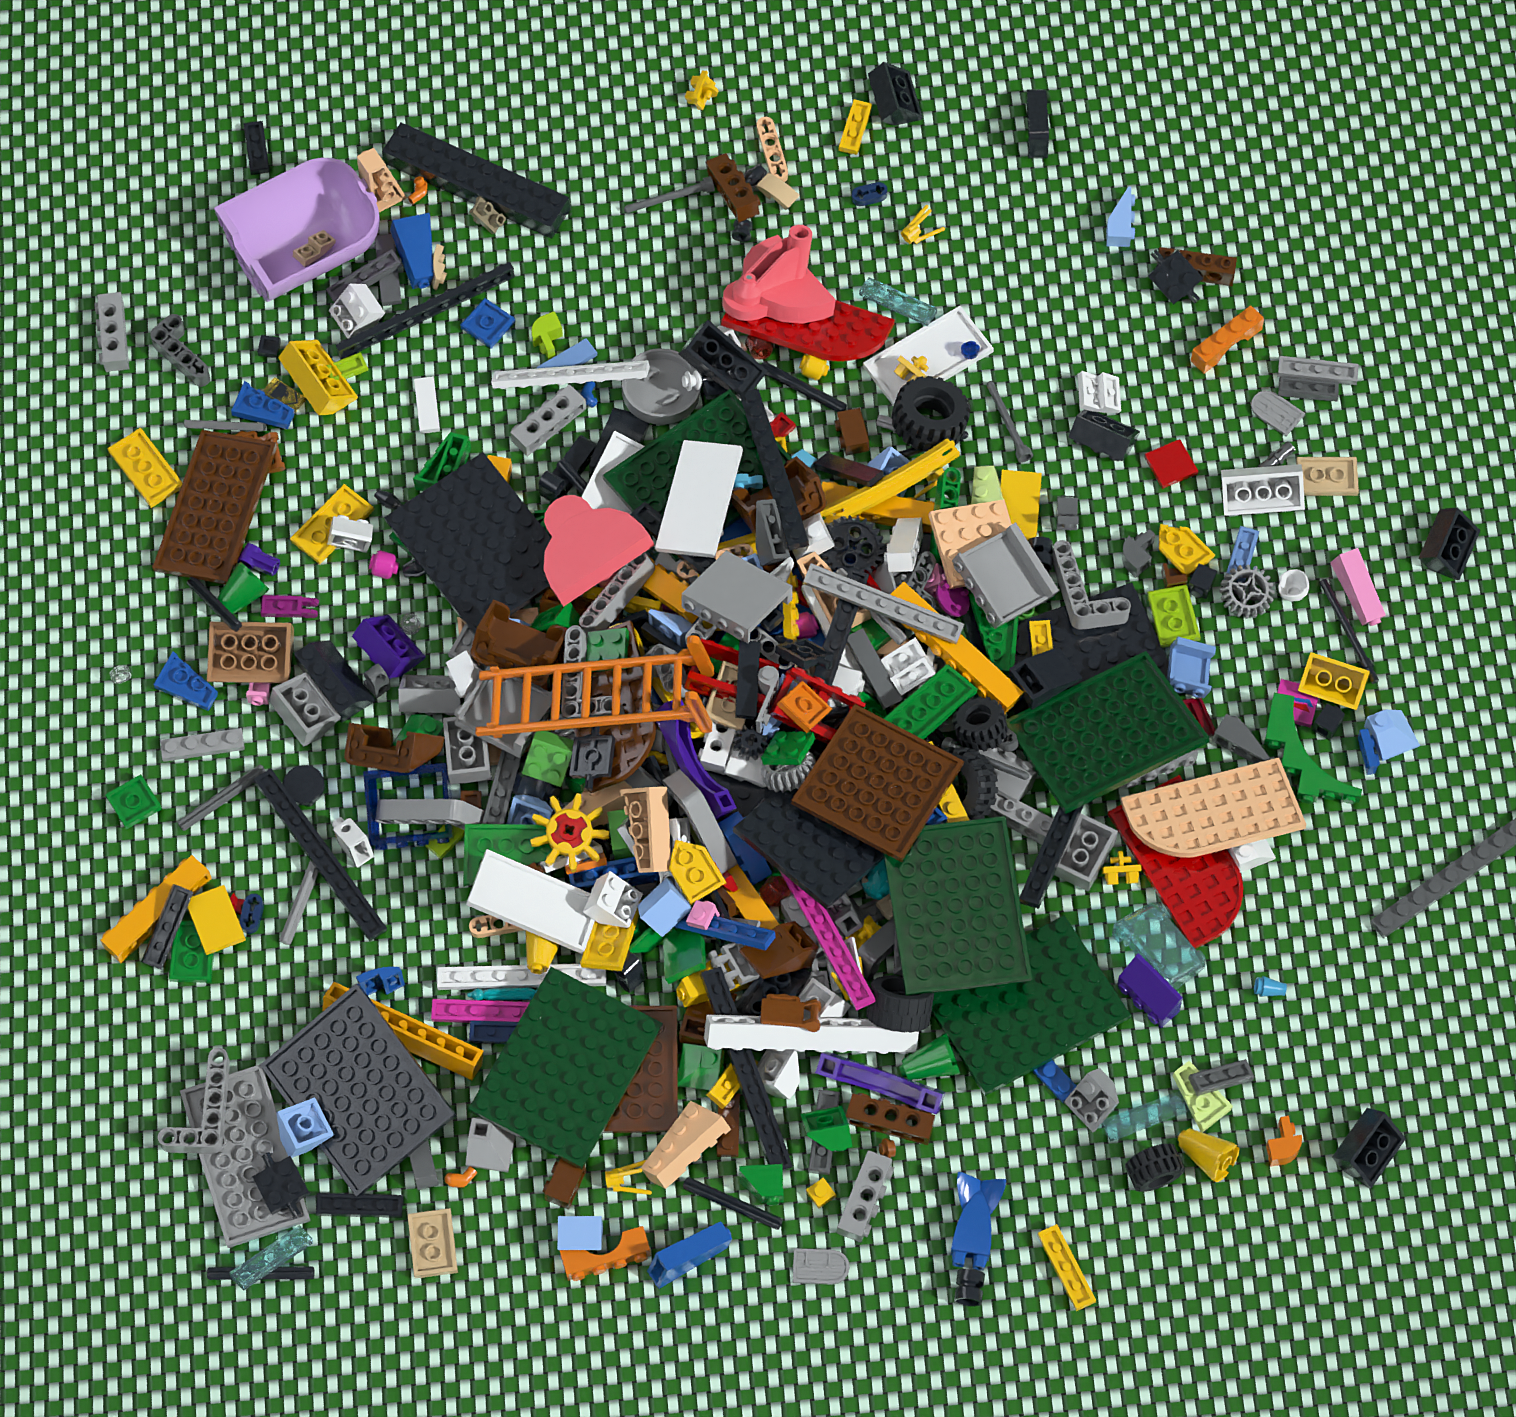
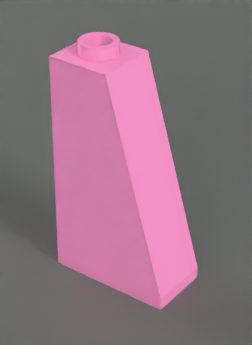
(1358, 587)

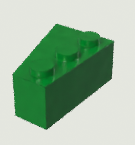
(448, 457)

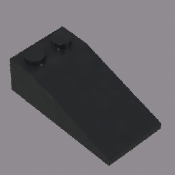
(722, 359)
(623, 423)
(787, 983)

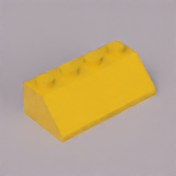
(307, 366)

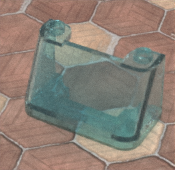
(1160, 944)

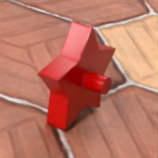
(236, 903)

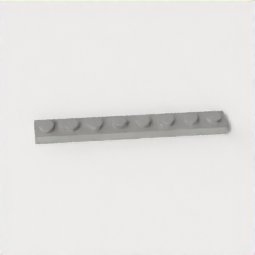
(883, 603)

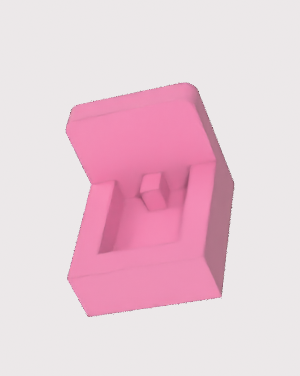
(258, 693)
(702, 914)

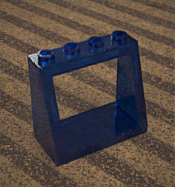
(373, 777)

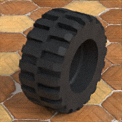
(933, 395)
(979, 781)

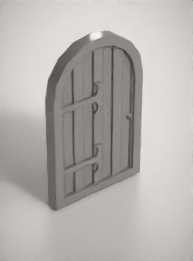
(1276, 411)
(819, 1266)

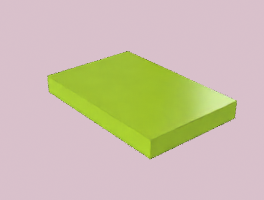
(1173, 615)

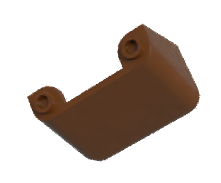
(805, 488)
(515, 645)
(374, 748)

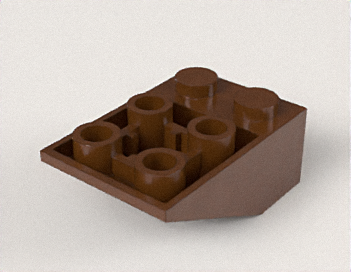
(787, 953)
(694, 1022)

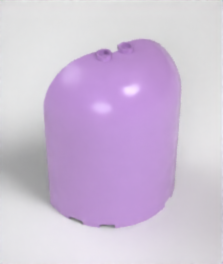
(287, 210)

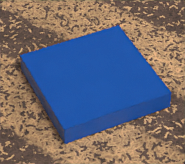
(488, 323)

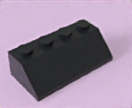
(334, 678)

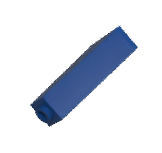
(414, 246)
(688, 1254)

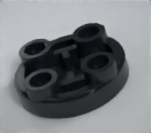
(304, 784)

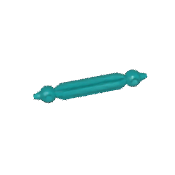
(503, 994)

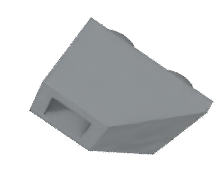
(1093, 1099)
(489, 1146)

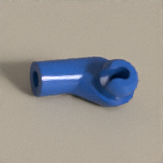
(586, 393)

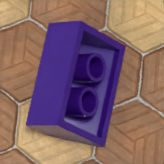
(387, 645)
(1150, 991)

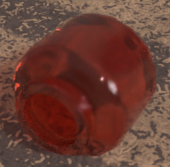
(758, 347)
(774, 891)

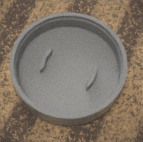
(661, 395)

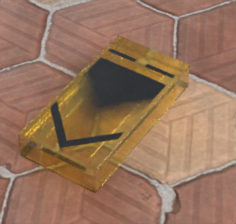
(284, 393)

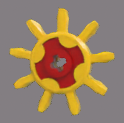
(564, 843)

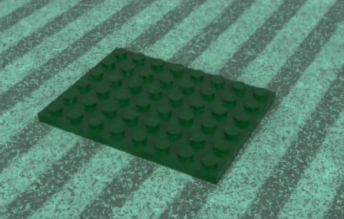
(651, 470)
(1106, 732)
(958, 909)
(1025, 1024)
(565, 1067)

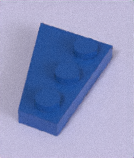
(258, 407)
(182, 682)

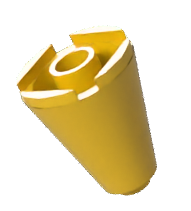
(539, 952)
(1209, 1152)

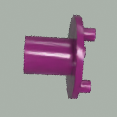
(952, 601)

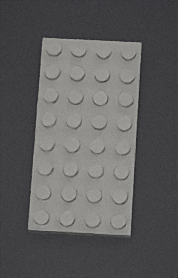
(248, 1134)

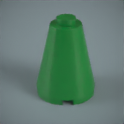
(241, 589)
(931, 1060)

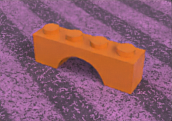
(1212, 349)
(631, 1248)

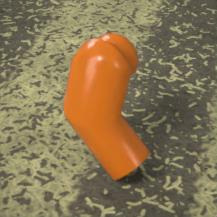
(420, 190)
(460, 1180)

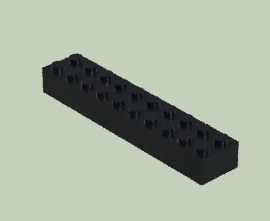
(475, 177)

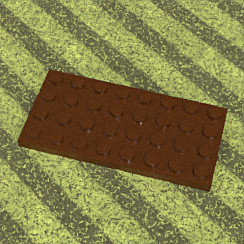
(215, 507)

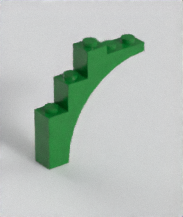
(1296, 761)

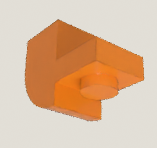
(1284, 1149)

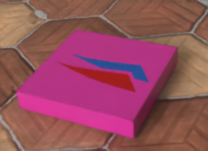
(1303, 703)

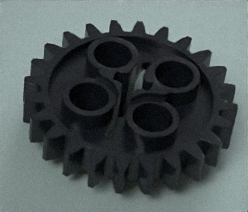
(841, 533)

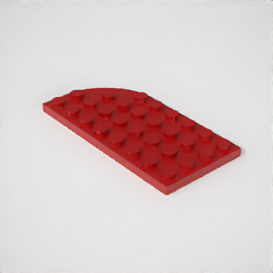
(841, 337)
(1197, 891)

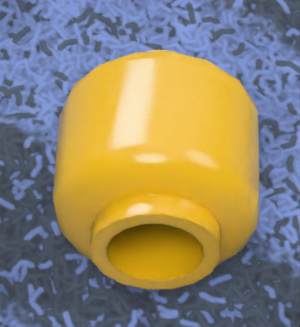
(813, 367)

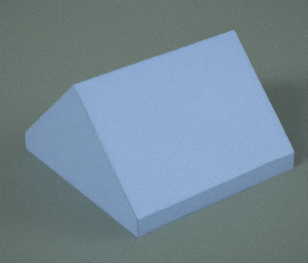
(664, 907)
(580, 1232)

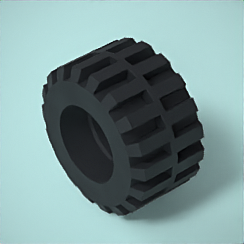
(984, 735)
(1154, 1167)

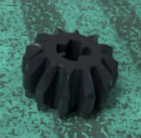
(758, 743)

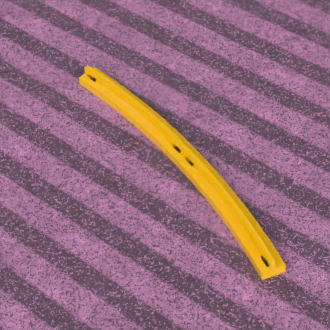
(871, 496)

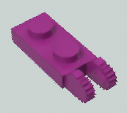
(288, 606)

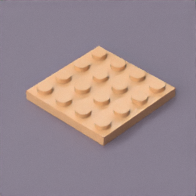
(963, 529)

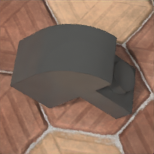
(1067, 512)
(1134, 555)
(847, 915)

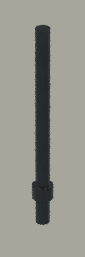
(1365, 662)

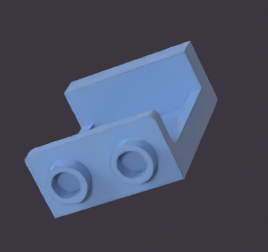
(1190, 667)

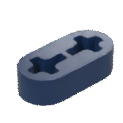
(869, 194)
(256, 914)

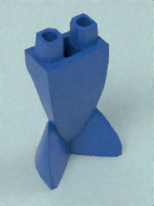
(974, 1228)

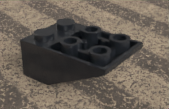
(1043, 676)

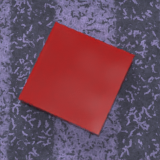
(1171, 463)

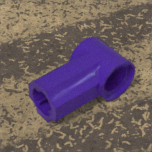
(254, 558)

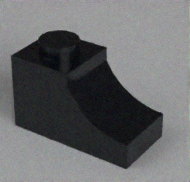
(534, 787)

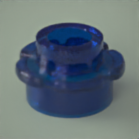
(970, 353)

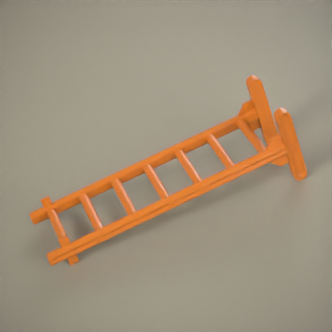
(691, 712)

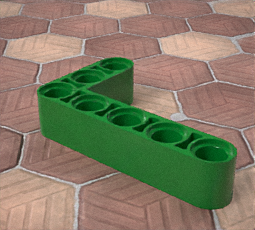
(948, 488)

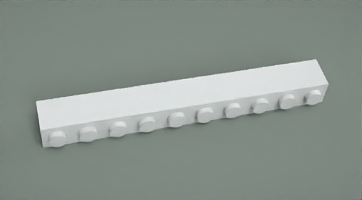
(834, 1034)

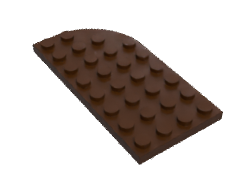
(634, 739)

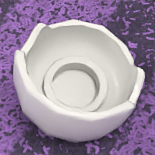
(1293, 585)

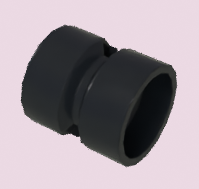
(1043, 548)
(969, 1289)

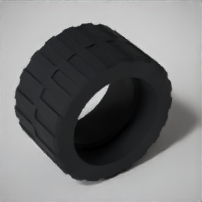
(896, 1010)

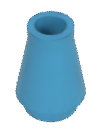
(1269, 987)

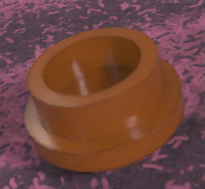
(887, 1148)

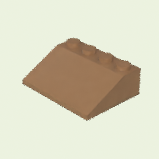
(252, 655)

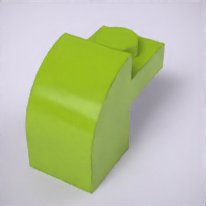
(544, 331)

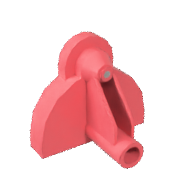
(779, 283)
(588, 545)

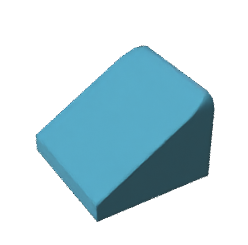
(805, 457)

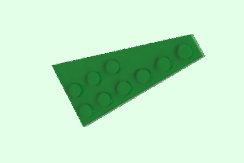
(998, 642)
(504, 839)

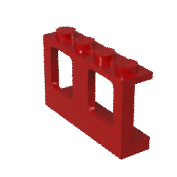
(704, 684)
(821, 731)

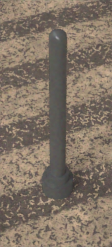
(705, 185)
(1023, 452)
(949, 742)

